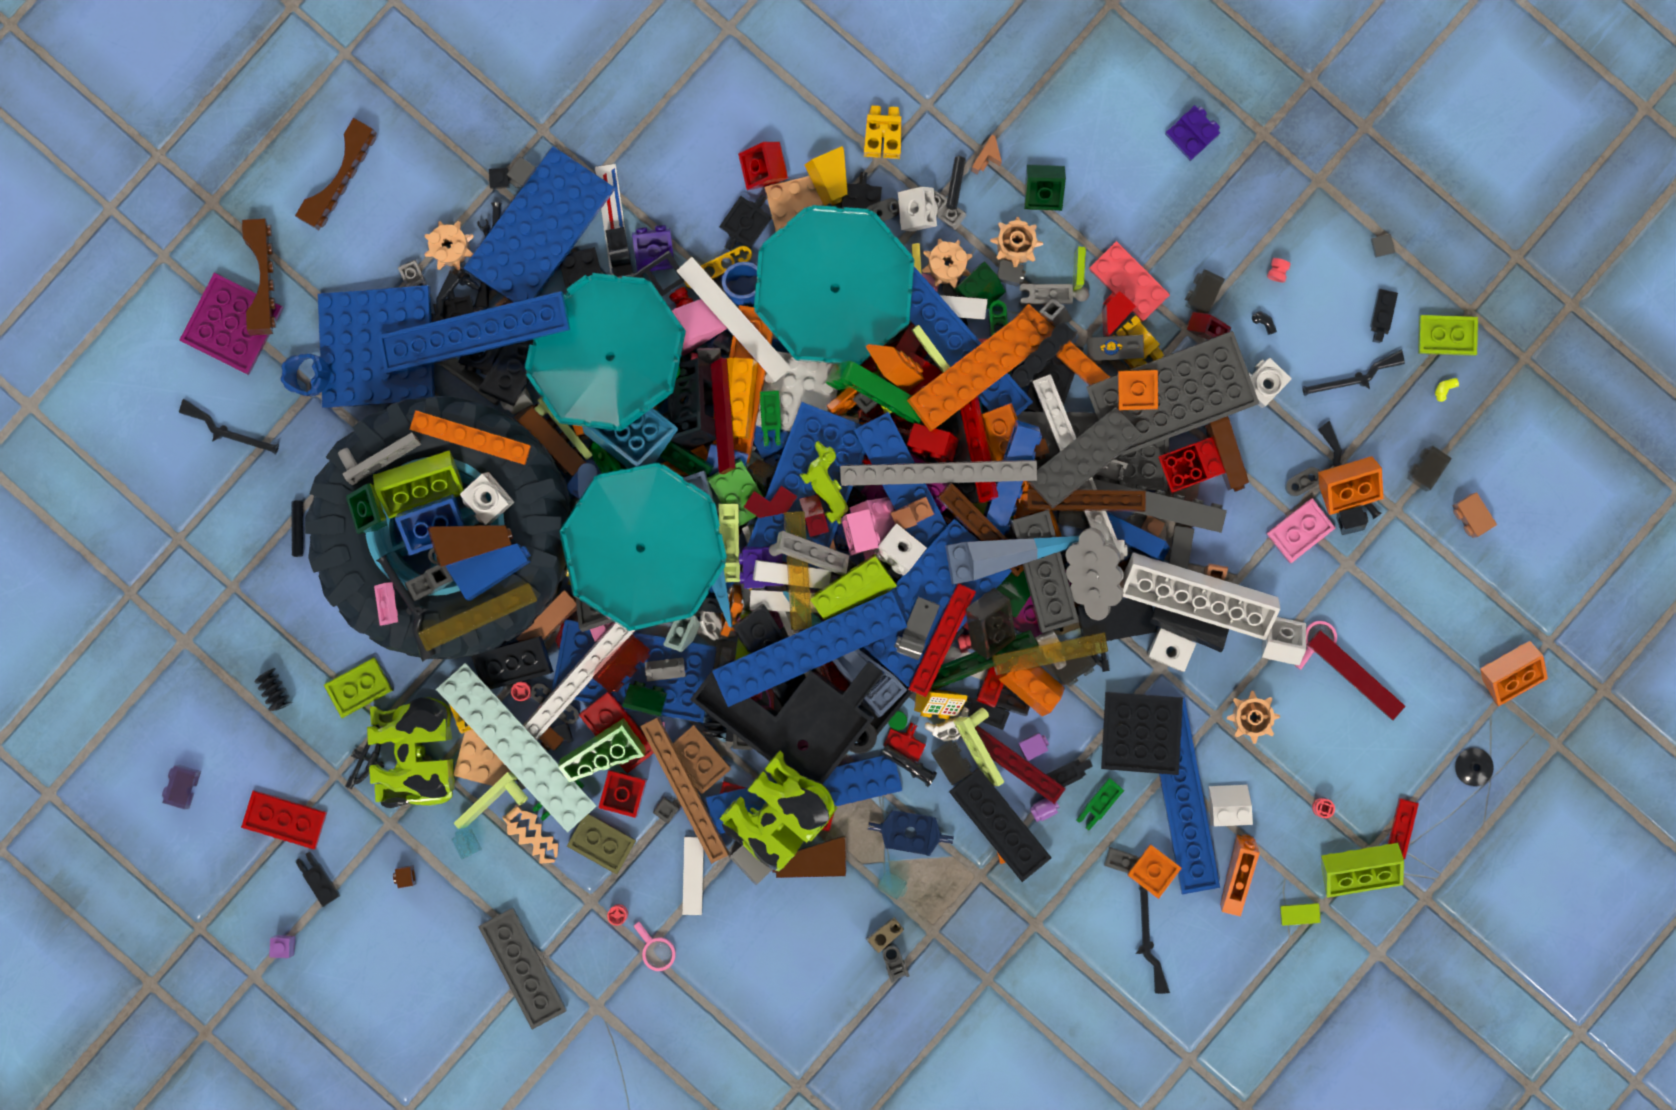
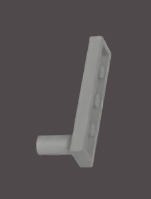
(358, 472)
(810, 553)

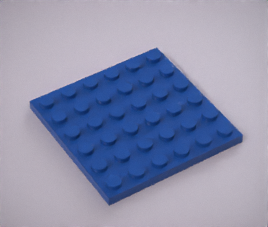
(352, 350)

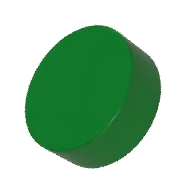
(898, 721)

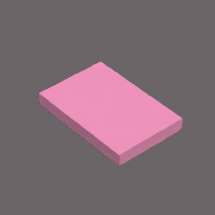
(1300, 530)

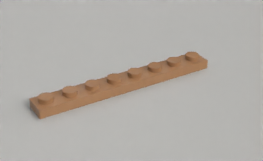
(684, 790)

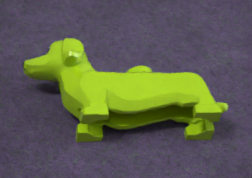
(822, 483)

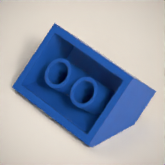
(414, 522)

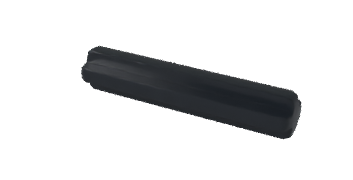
(955, 183)
(297, 528)

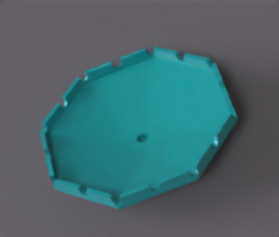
(834, 284)
(613, 358)
(643, 546)

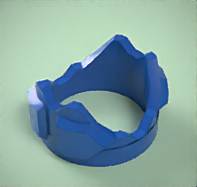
(732, 274)
(318, 382)

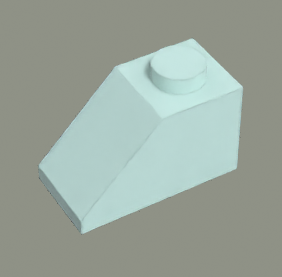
(682, 633)

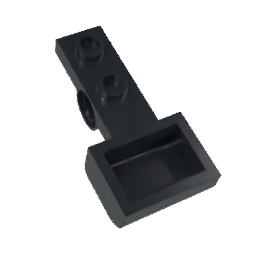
(619, 252)

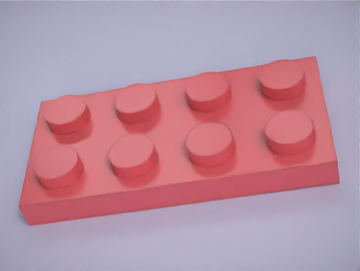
(1124, 274)

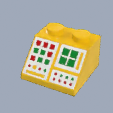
(940, 702)

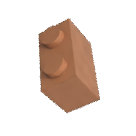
(1474, 515)

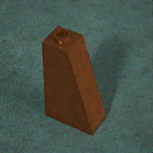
(1229, 453)
(463, 542)
(817, 860)

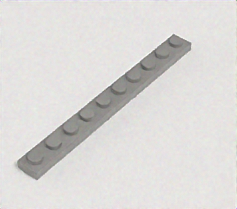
(939, 472)

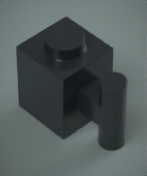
(1352, 520)

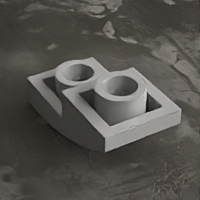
(950, 217)
(412, 274)

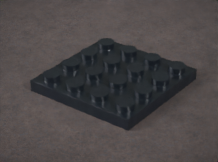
(1142, 733)

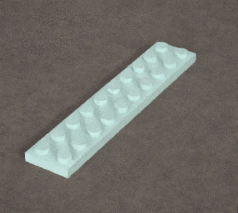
(515, 747)

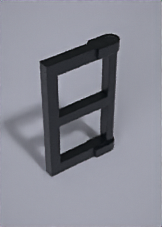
(646, 269)

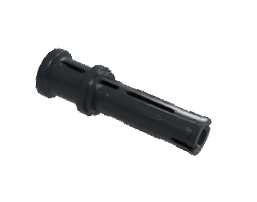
(916, 769)

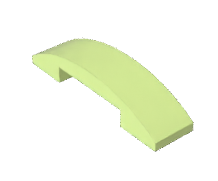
(729, 529)

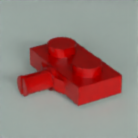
(906, 742)

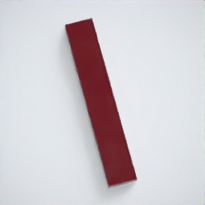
(723, 416)
(1356, 675)
(1020, 767)

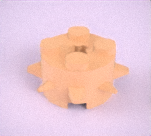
(1020, 232)
(437, 245)
(947, 252)
(1242, 720)

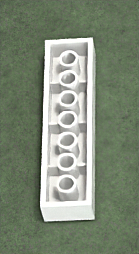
(1199, 596)

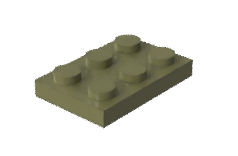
(601, 843)

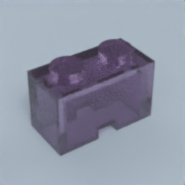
(180, 785)

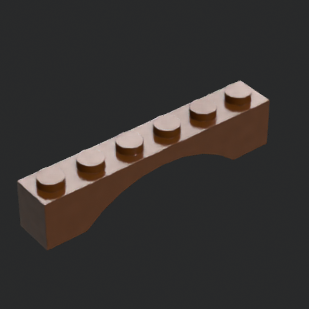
(316, 208)
(259, 315)

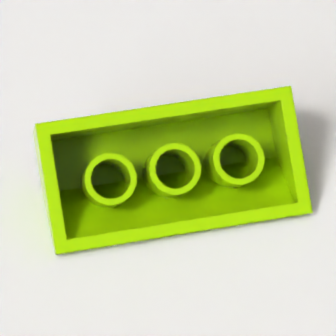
(417, 483)
(854, 588)
(1362, 870)

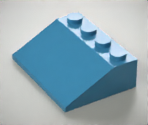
(637, 443)

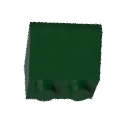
(1044, 187)
(981, 284)
(366, 509)
(645, 699)

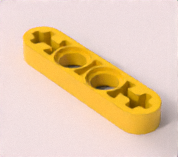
(716, 263)

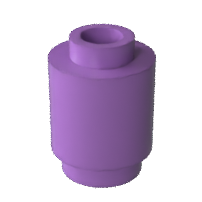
(1044, 809)

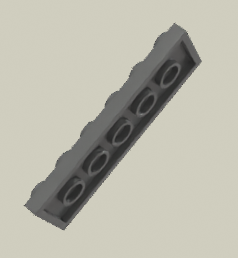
(1084, 457)
(1046, 575)
(522, 968)

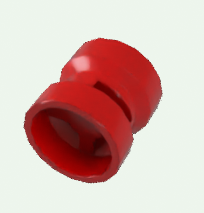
(680, 297)

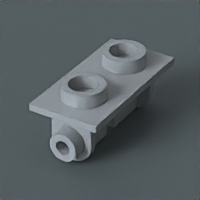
(665, 669)

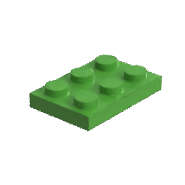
(735, 488)

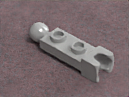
(1042, 293)

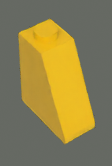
(829, 176)

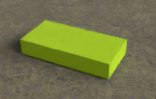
(1300, 914)

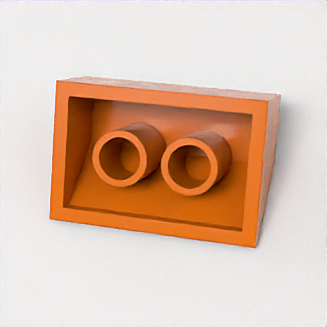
(896, 366)
(1351, 485)
(1514, 673)
(1035, 688)

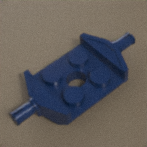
(926, 835)

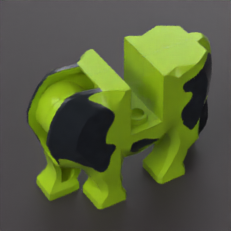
(412, 778)
(790, 815)

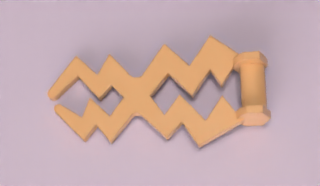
(535, 840)

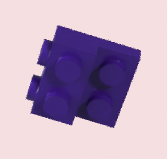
(1193, 132)
(651, 245)
(748, 559)

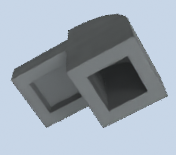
(429, 582)

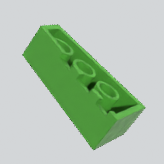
(609, 748)

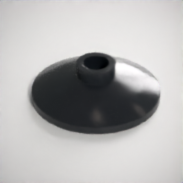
(1465, 763)

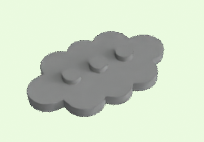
(1094, 573)

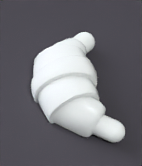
(712, 626)
(946, 730)

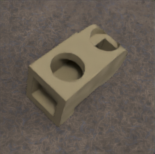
(885, 934)

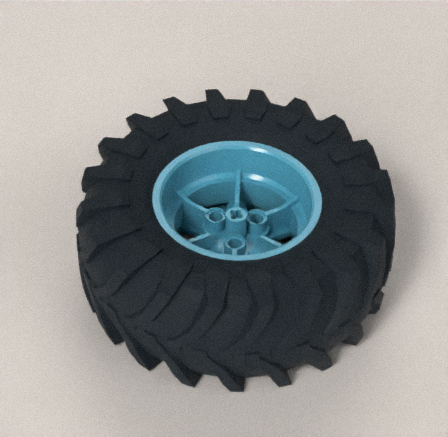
(349, 559)

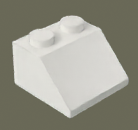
(1285, 641)
(1230, 805)

